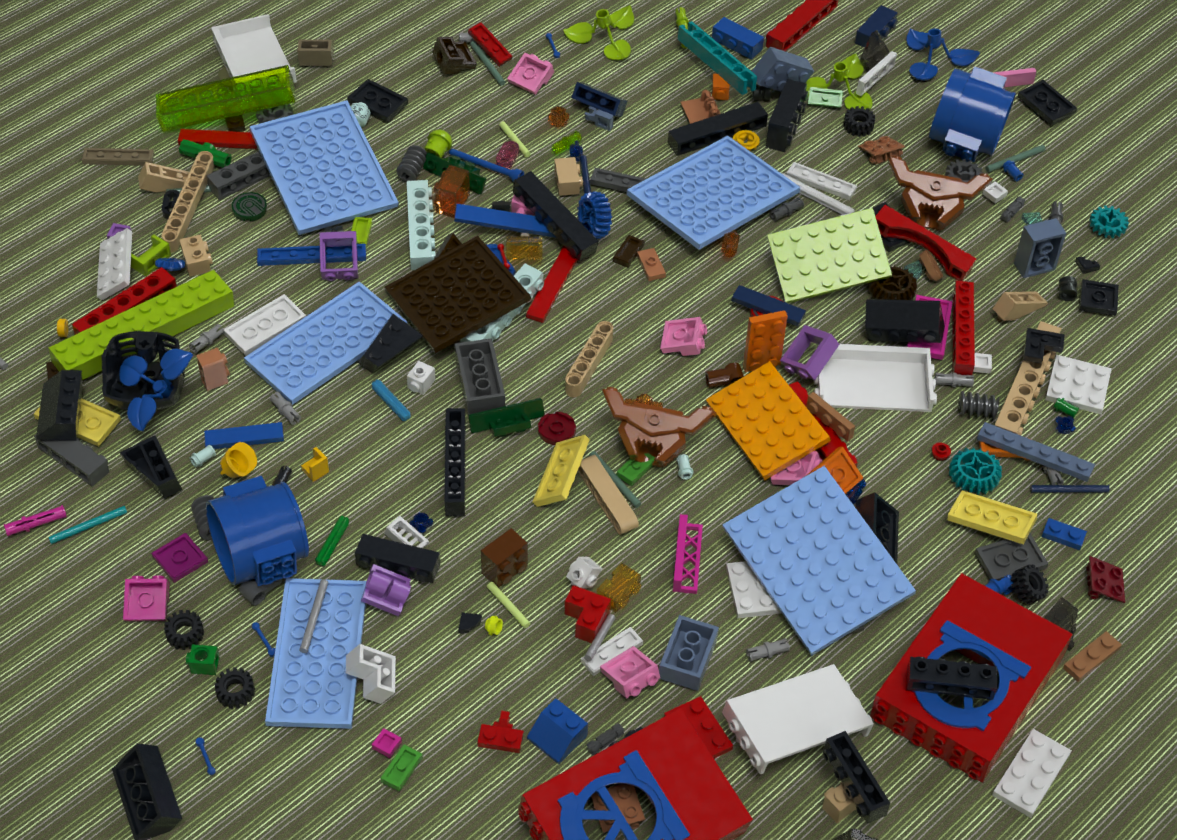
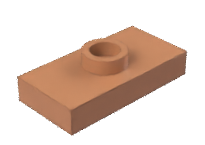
(651, 264)

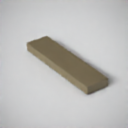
(113, 156)

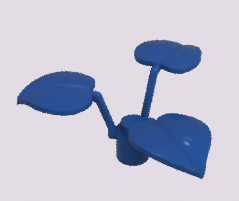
(919, 40)
(142, 410)

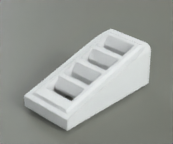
(396, 536)

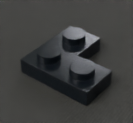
(1038, 341)

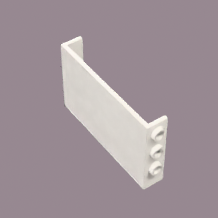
(249, 46)
(878, 378)
(795, 715)

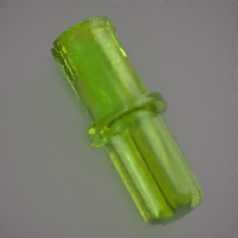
(565, 142)

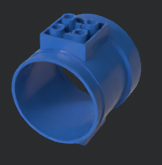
(972, 113)
(257, 531)

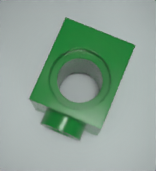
(208, 665)

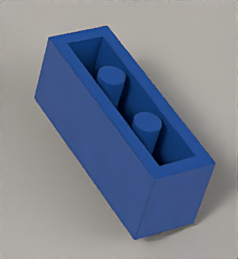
(737, 38)

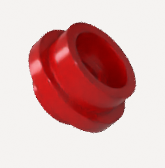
(941, 455)

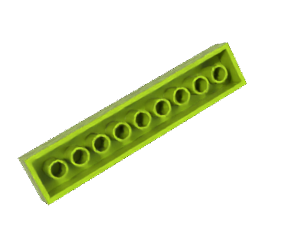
(165, 313)

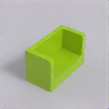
(146, 262)

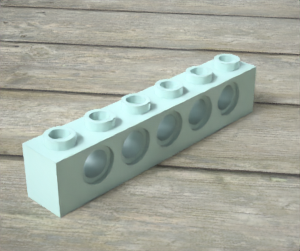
(419, 223)
(532, 281)

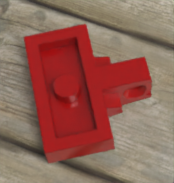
(501, 735)

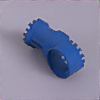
(1003, 586)

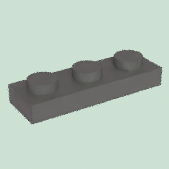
(614, 180)

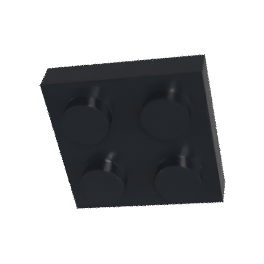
(1099, 297)

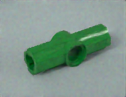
(193, 149)

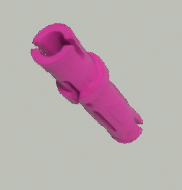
(27, 523)

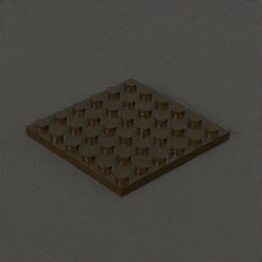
(457, 294)

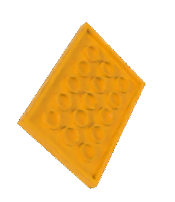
(768, 420)

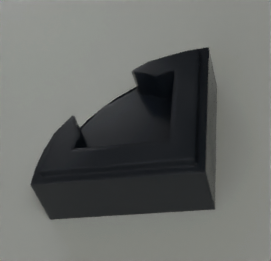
(1086, 265)
(468, 622)

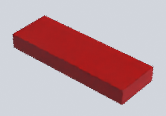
(490, 44)

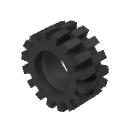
(859, 114)
(1029, 584)
(180, 620)
(230, 678)

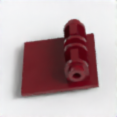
(1105, 580)

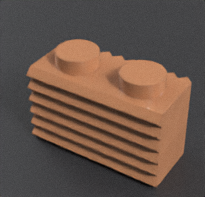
(213, 368)

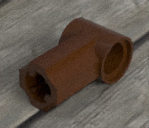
(725, 376)

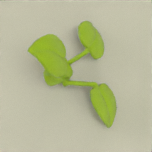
(621, 19)
(848, 68)

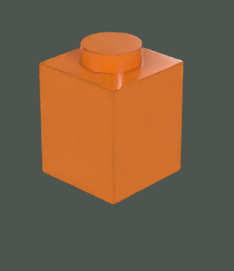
(720, 88)

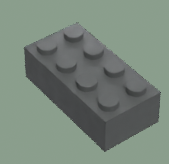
(479, 375)

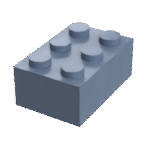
(778, 66)
(1039, 248)
(688, 652)

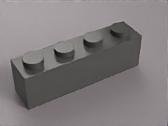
(76, 458)

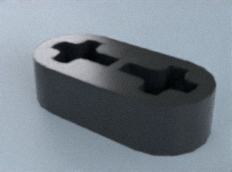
(167, 204)

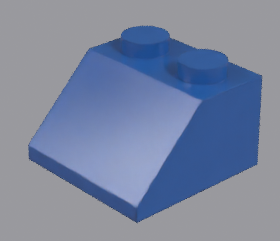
(558, 731)

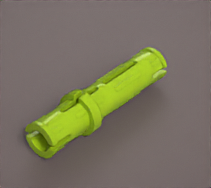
(681, 20)

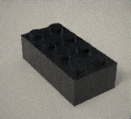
(786, 115)

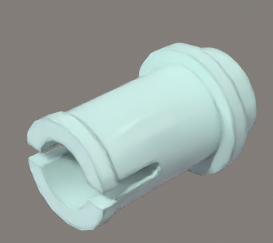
(199, 458)
(685, 470)

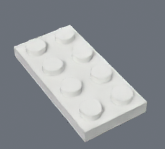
(114, 264)
(263, 324)
(1031, 773)

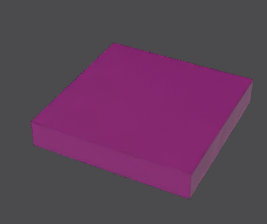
(179, 557)

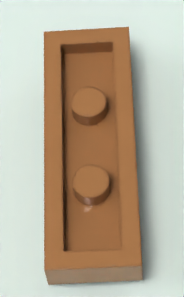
(830, 416)
(1092, 656)

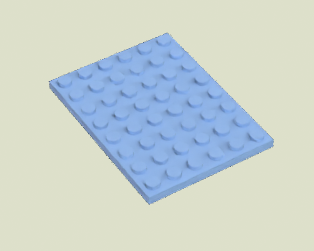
(323, 167)
(713, 192)
(818, 560)

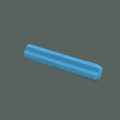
(391, 400)

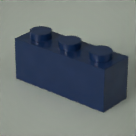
(882, 20)
(599, 99)

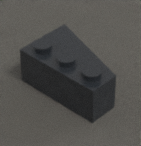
(389, 342)
(151, 464)

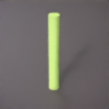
(513, 137)
(508, 605)

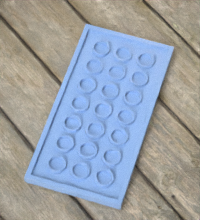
(321, 343)
(314, 685)

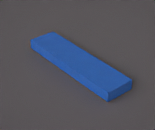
(247, 434)

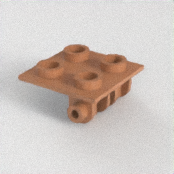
(700, 108)
(882, 149)
(626, 800)

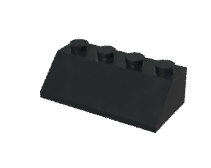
(904, 321)
(60, 406)
(882, 520)
(146, 792)

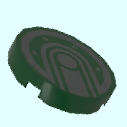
(249, 206)

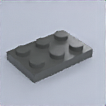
(1008, 556)

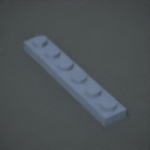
(1036, 451)

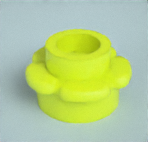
(494, 625)

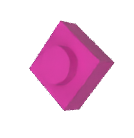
(386, 743)

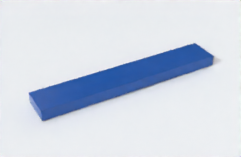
(500, 220)
(307, 255)

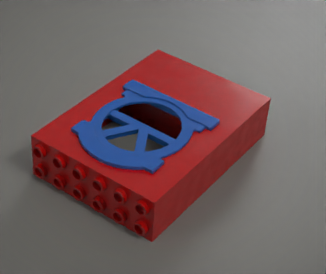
(988, 632)
(662, 760)

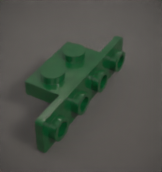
(437, 165)
(507, 418)

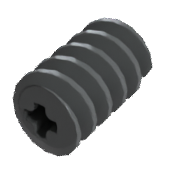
(411, 163)
(979, 405)
(198, 508)

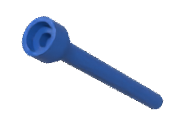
(513, 174)

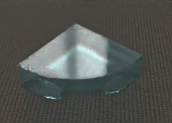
(1031, 218)
(915, 268)

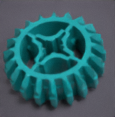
(975, 471)

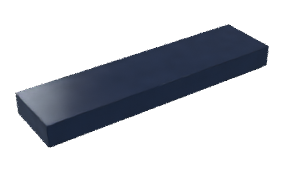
(767, 304)

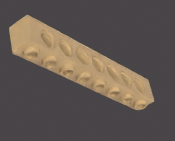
(1025, 389)

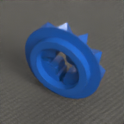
(170, 264)

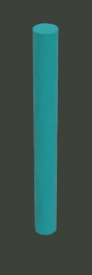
(87, 525)

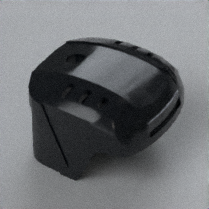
(146, 346)

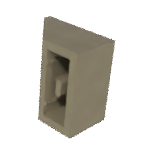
(315, 52)

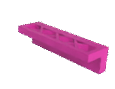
(681, 552)

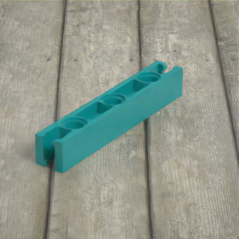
(717, 58)

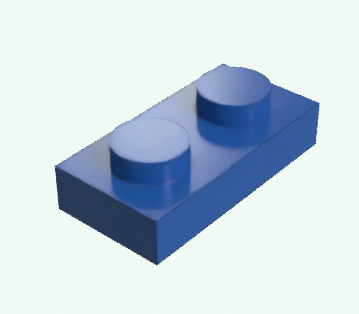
(1064, 534)

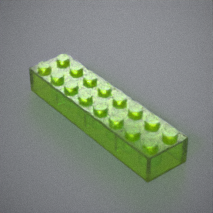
(225, 98)

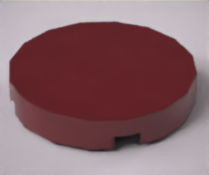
(556, 427)

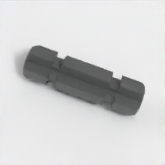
(1012, 209)
(605, 738)

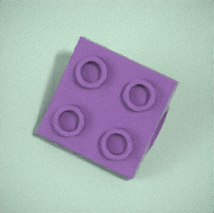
(386, 590)

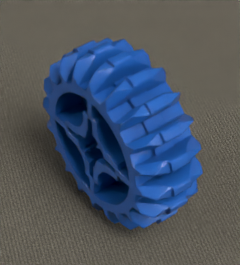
(595, 213)

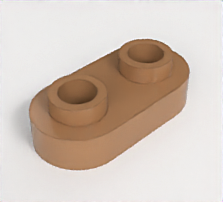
(933, 271)

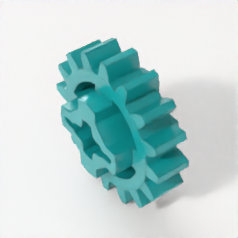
(1109, 221)

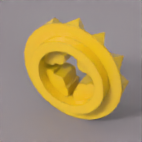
(753, 139)

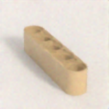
(589, 359)
(607, 495)

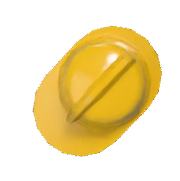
(238, 460)

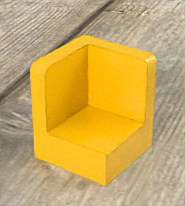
(317, 466)

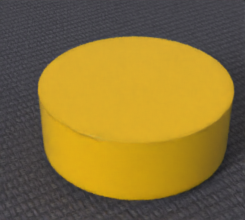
(62, 327)

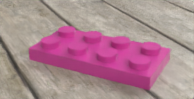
(936, 349)

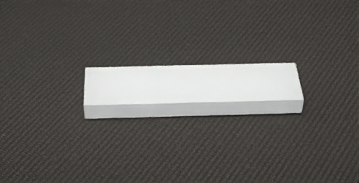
(876, 73)
(822, 181)

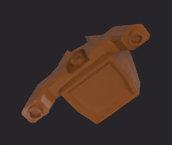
(934, 198)
(654, 428)

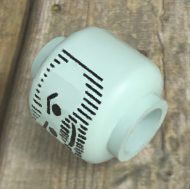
(361, 113)

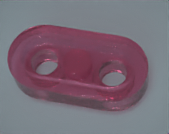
(507, 154)

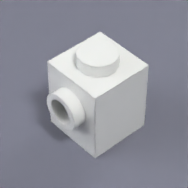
(421, 378)

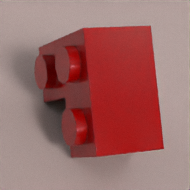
(590, 611)

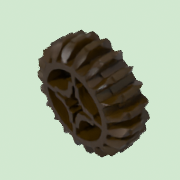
(892, 287)

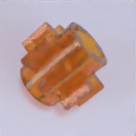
(558, 116)

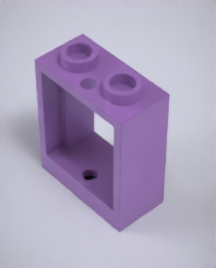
(333, 239)
(817, 361)

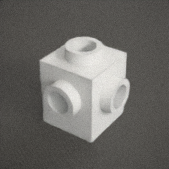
(584, 572)

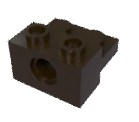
(452, 55)

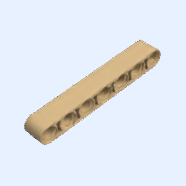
(188, 200)

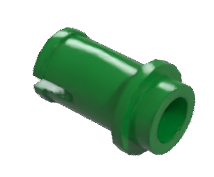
(1065, 407)

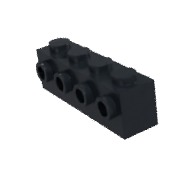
(398, 558)
(952, 678)
(856, 777)

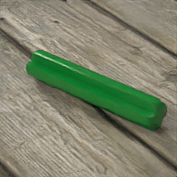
(332, 541)

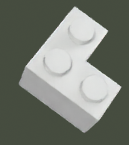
(375, 669)

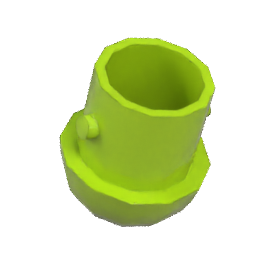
(438, 142)

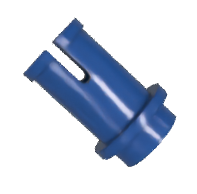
(1010, 168)

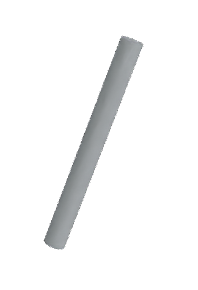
(313, 616)

